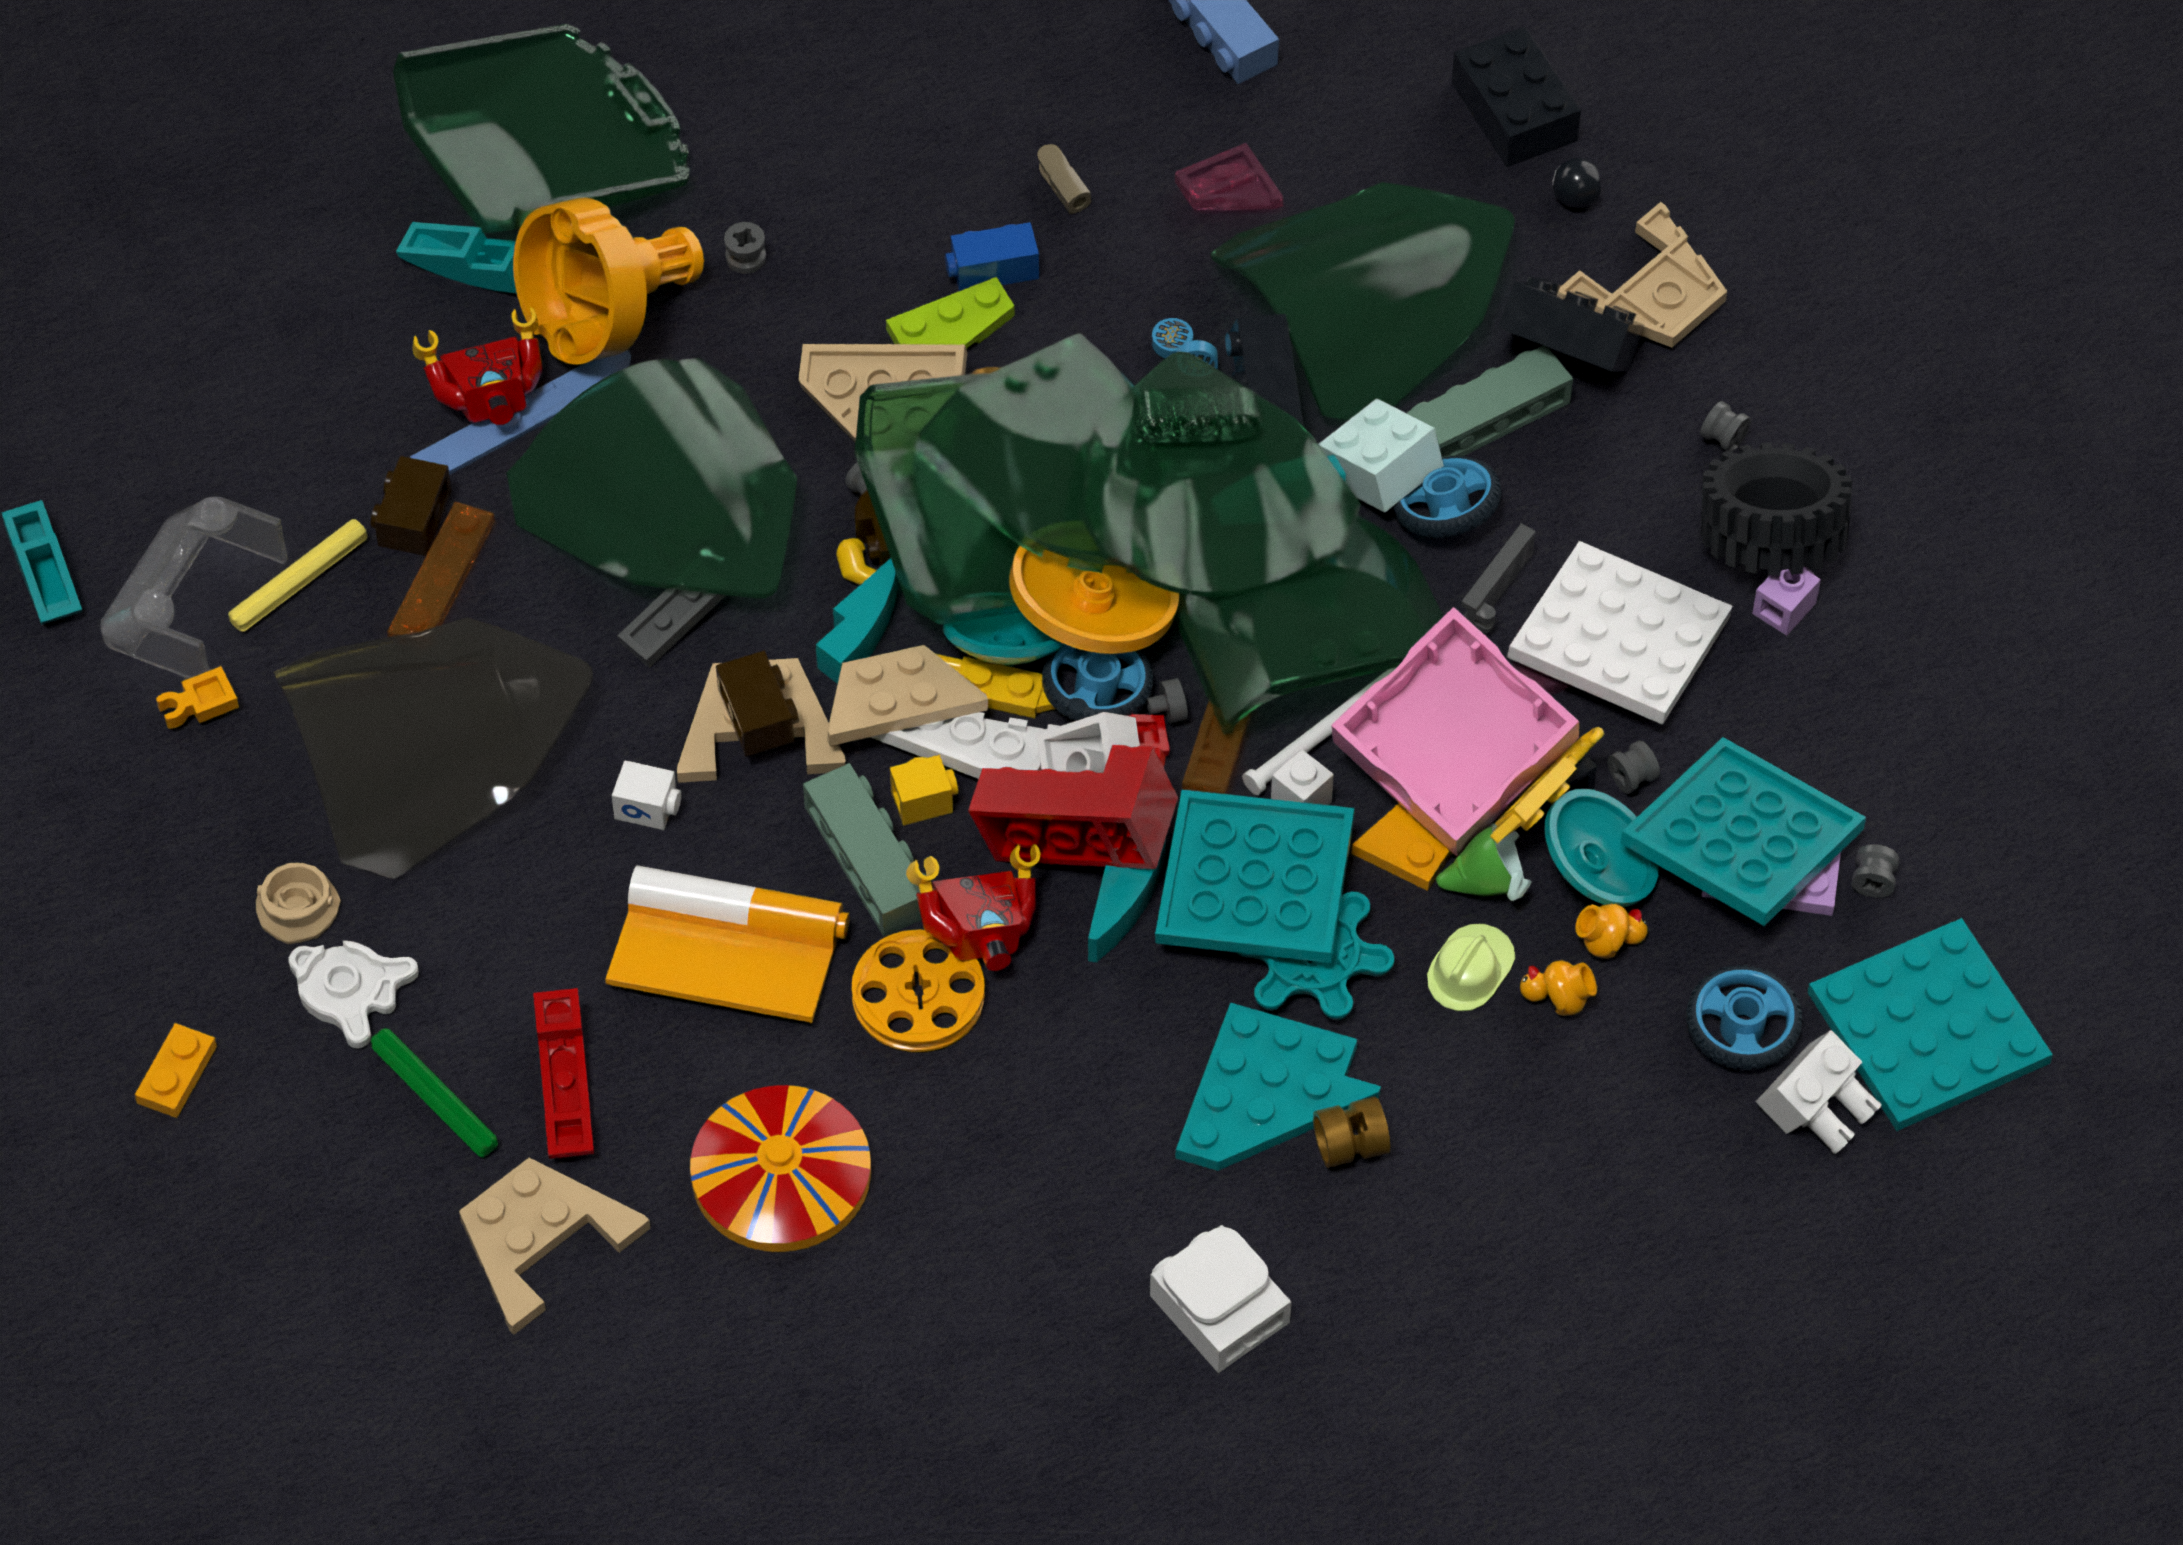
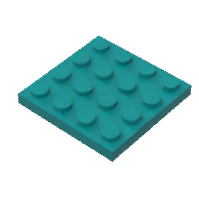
(1743, 831)
(1255, 876)
(1930, 1024)

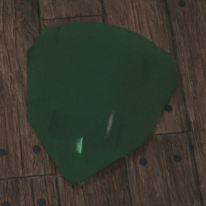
(1376, 286)
(662, 482)
(1210, 486)

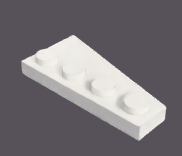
(972, 743)

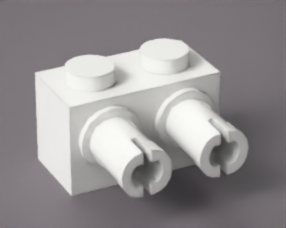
(1809, 1081)

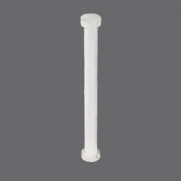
(1257, 779)

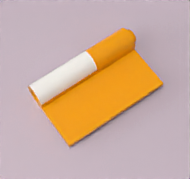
(726, 943)

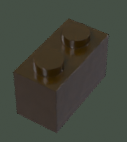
(411, 505)
(756, 703)

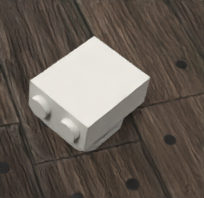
(1220, 1296)

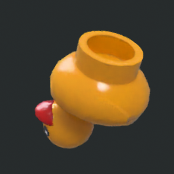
(1608, 928)
(1565, 984)

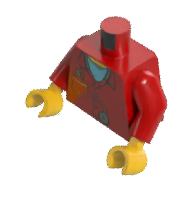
(487, 378)
(978, 913)

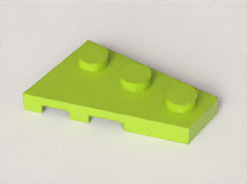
(955, 319)

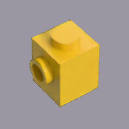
(922, 789)

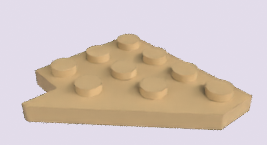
(841, 372)

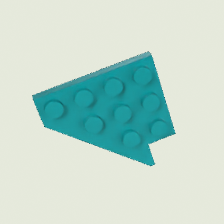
(1265, 1087)

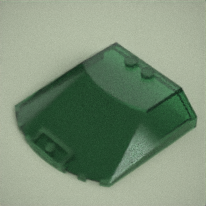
(537, 124)

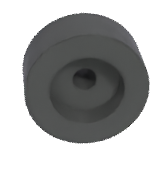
(1170, 701)

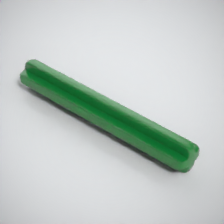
(434, 1093)

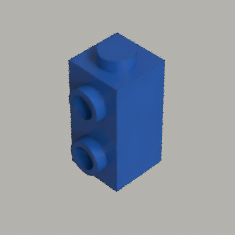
(998, 252)

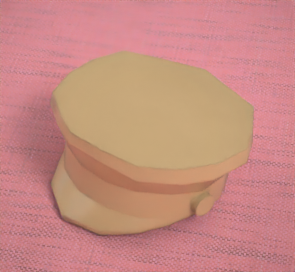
(296, 903)

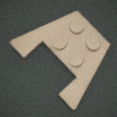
(1667, 293)
(713, 725)
(529, 1217)

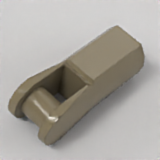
(1063, 179)

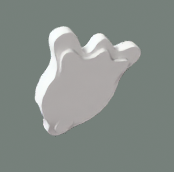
(348, 984)

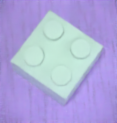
(1384, 453)

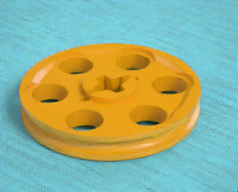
(901, 998)

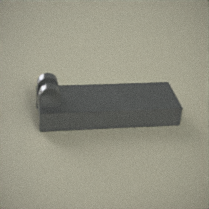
(1498, 578)
(666, 622)

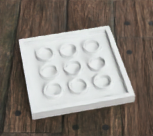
(1620, 632)

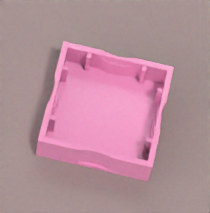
(1455, 732)

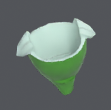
(1486, 868)

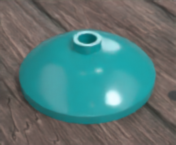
(1001, 639)
(1587, 849)

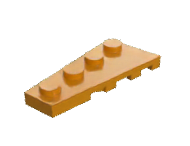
(1403, 848)

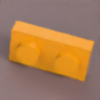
(175, 1070)

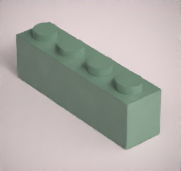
(1497, 402)
(864, 846)

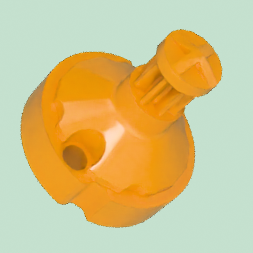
(593, 277)

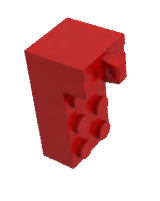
(1081, 815)

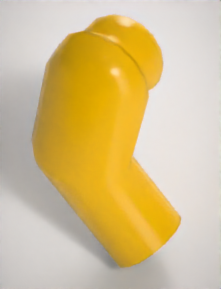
(852, 561)

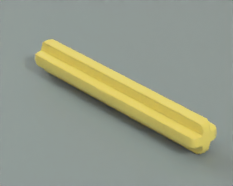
(297, 575)

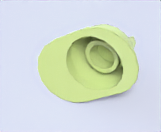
(1470, 967)

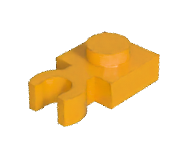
(203, 695)

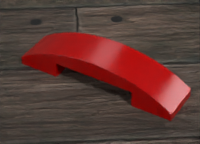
(563, 1073)

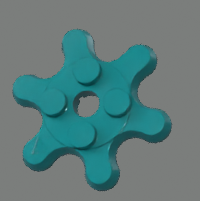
(1325, 979)

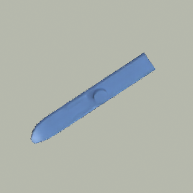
(542, 405)

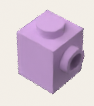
(1786, 599)

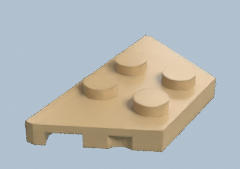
(898, 694)

